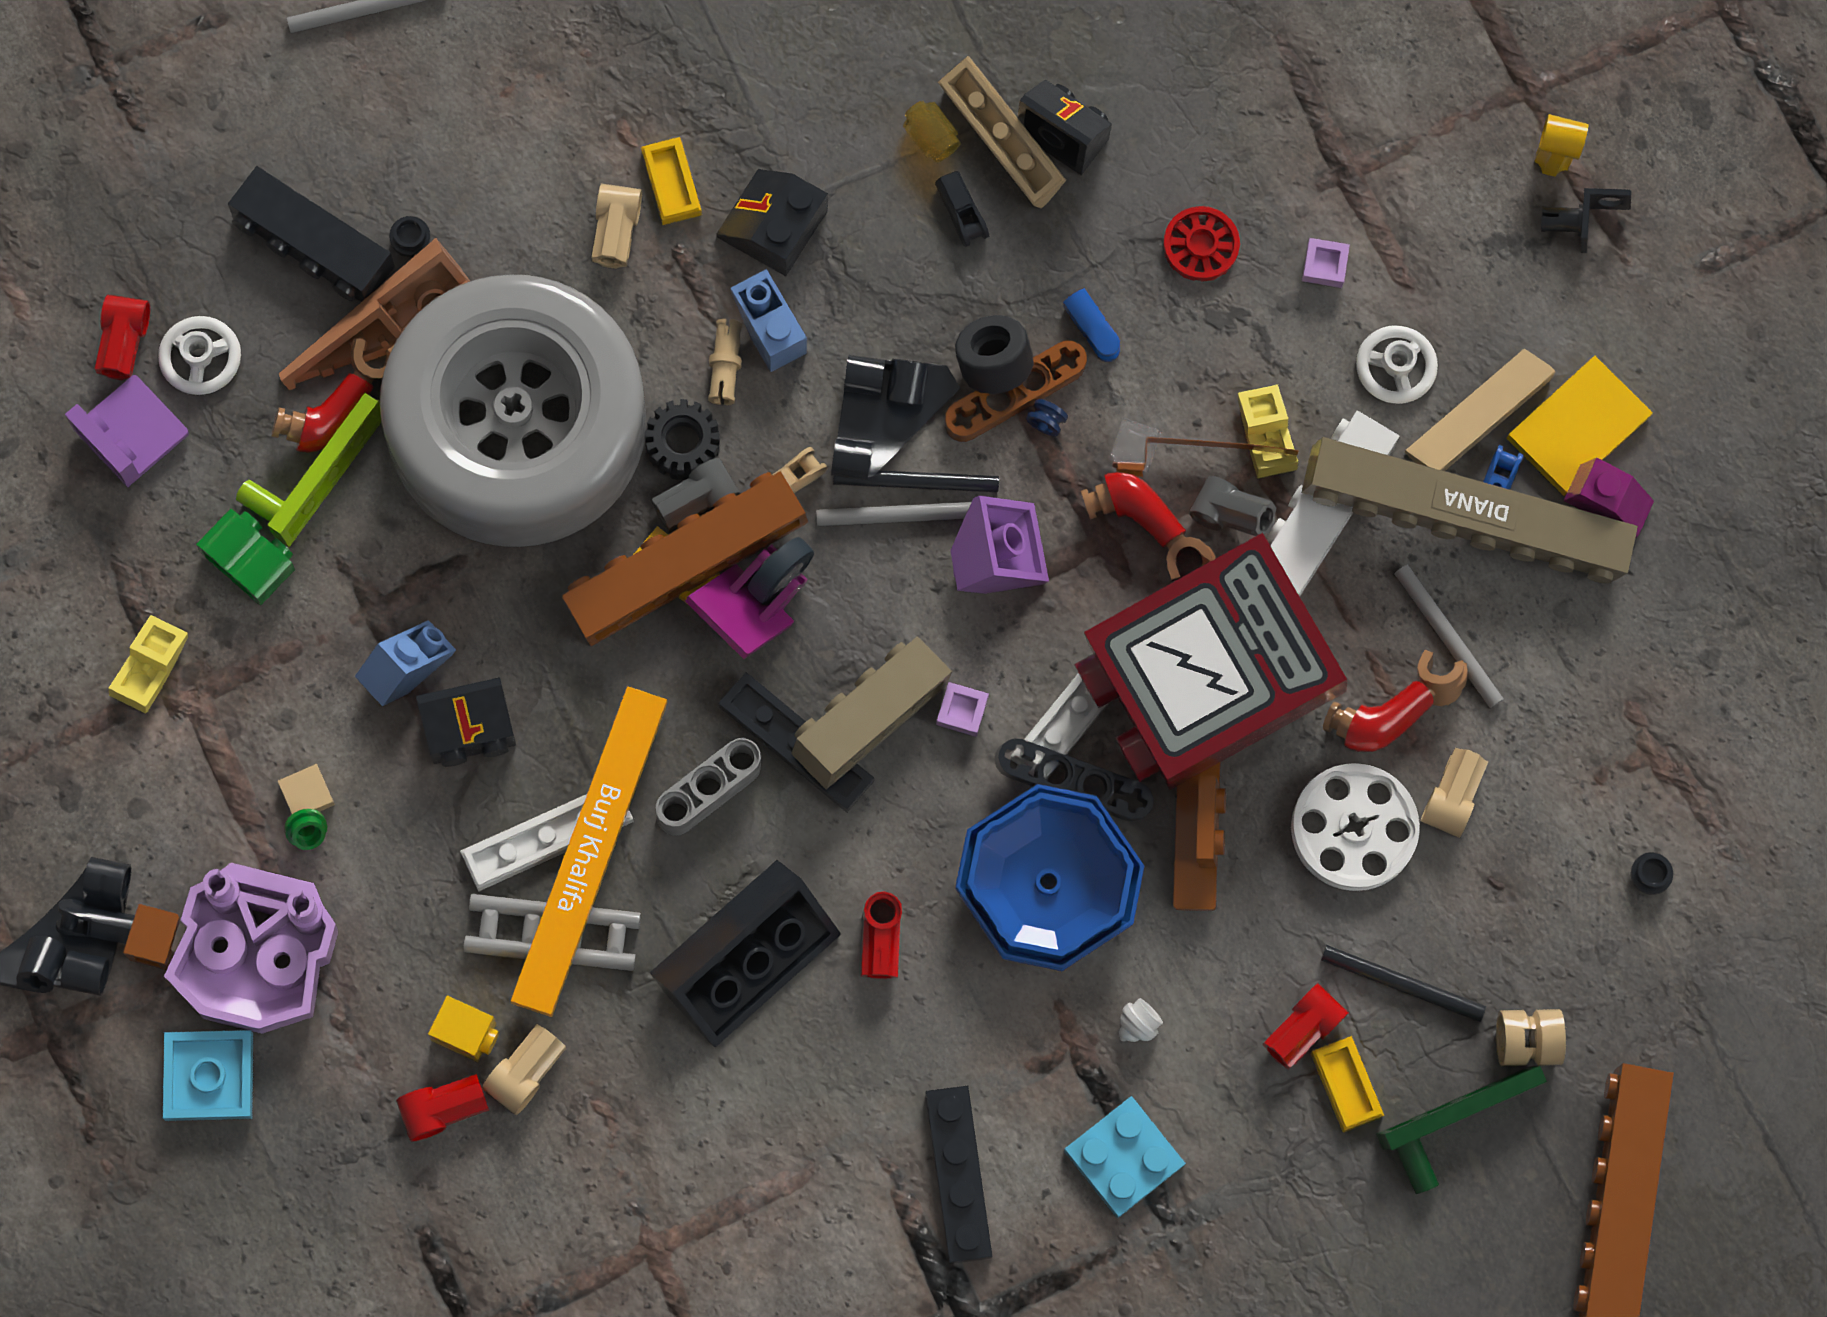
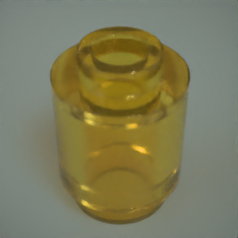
(931, 130)

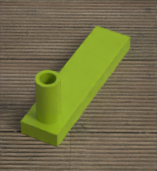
(290, 516)

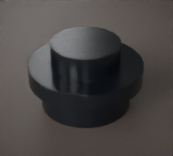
(409, 236)
(1651, 873)

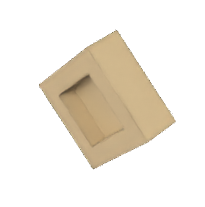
(306, 790)

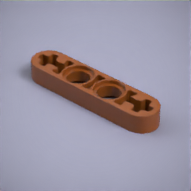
(1019, 397)

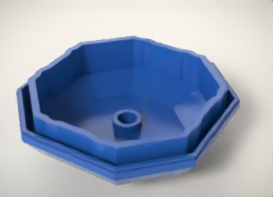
(1058, 837)

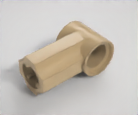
(616, 214)
(1452, 800)
(518, 1078)

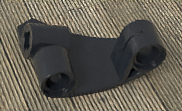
(884, 409)
(75, 963)

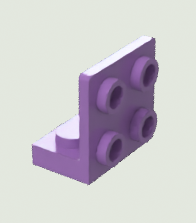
(129, 429)

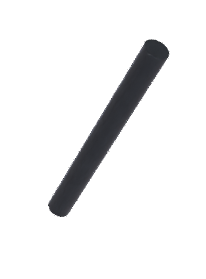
(925, 480)
(1403, 983)

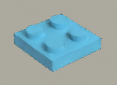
(208, 1075)
(1124, 1157)

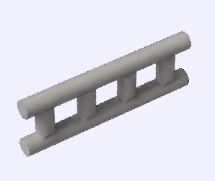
(532, 913)

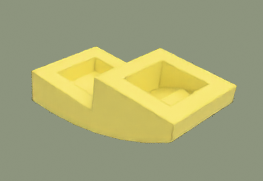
(1267, 425)
(149, 664)

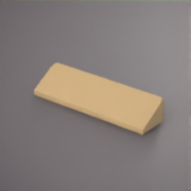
(1002, 132)
(1481, 412)

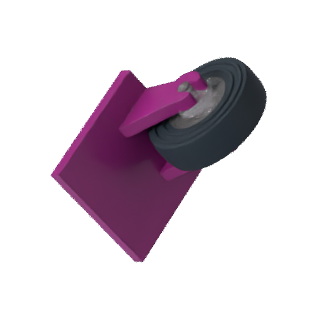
(740, 601)

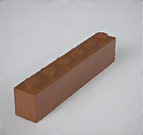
(685, 557)
(1625, 1192)

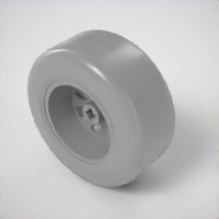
(511, 324)

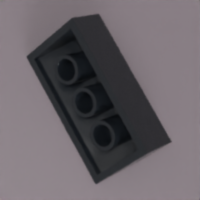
(746, 952)

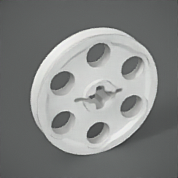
(1349, 845)

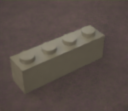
(870, 712)

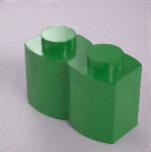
(246, 555)

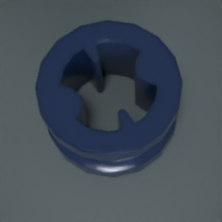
(1047, 417)

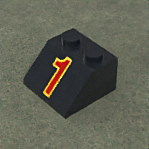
(1064, 125)
(775, 218)
(466, 722)

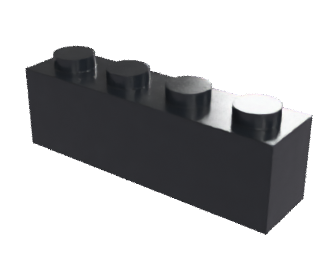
(310, 235)

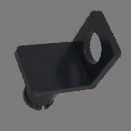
(1577, 219)

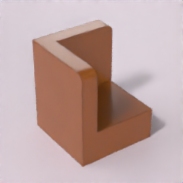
(152, 937)

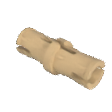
(725, 362)

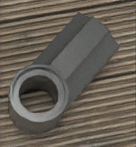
(696, 494)
(1224, 505)

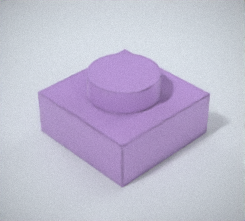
(1325, 262)
(962, 709)

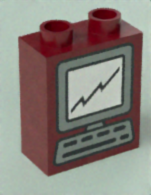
(1210, 664)

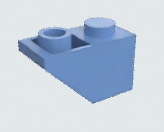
(769, 321)
(404, 662)

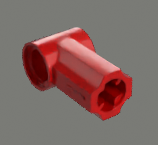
(122, 326)
(880, 940)
(1311, 1019)
(431, 1110)

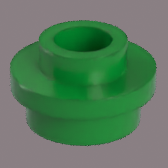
(308, 837)

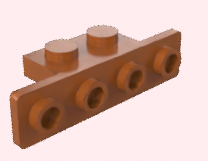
(1198, 841)

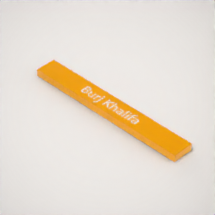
(589, 852)

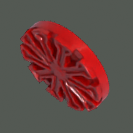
(1201, 243)

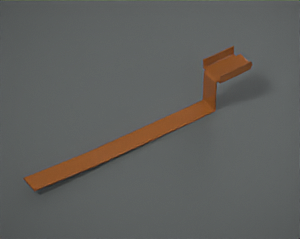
(1138, 468)

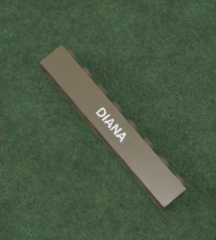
(1469, 510)

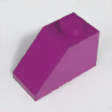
(1609, 493)

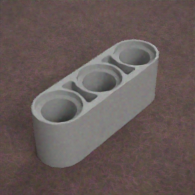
(717, 768)

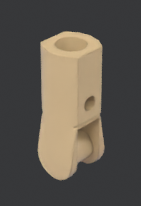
(809, 464)

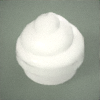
(1139, 1022)

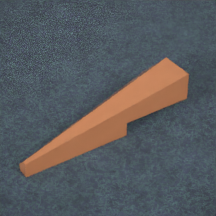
(379, 316)

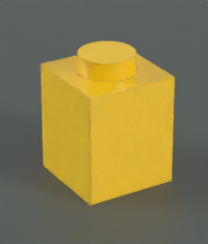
(464, 1029)

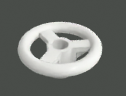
(199, 340)
(1398, 349)

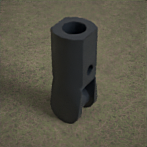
(959, 205)
(100, 922)

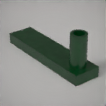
(1407, 1134)

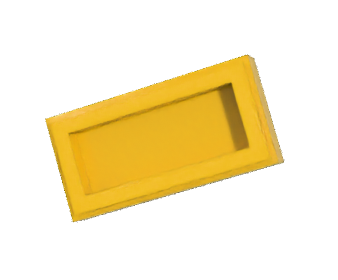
(671, 181)
(1347, 1084)

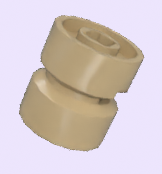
(1546, 1037)

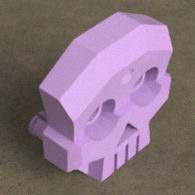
(243, 982)

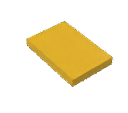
(1579, 423)

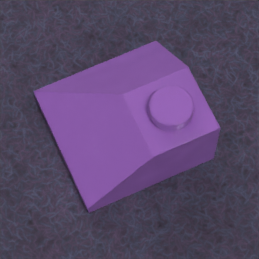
(998, 547)

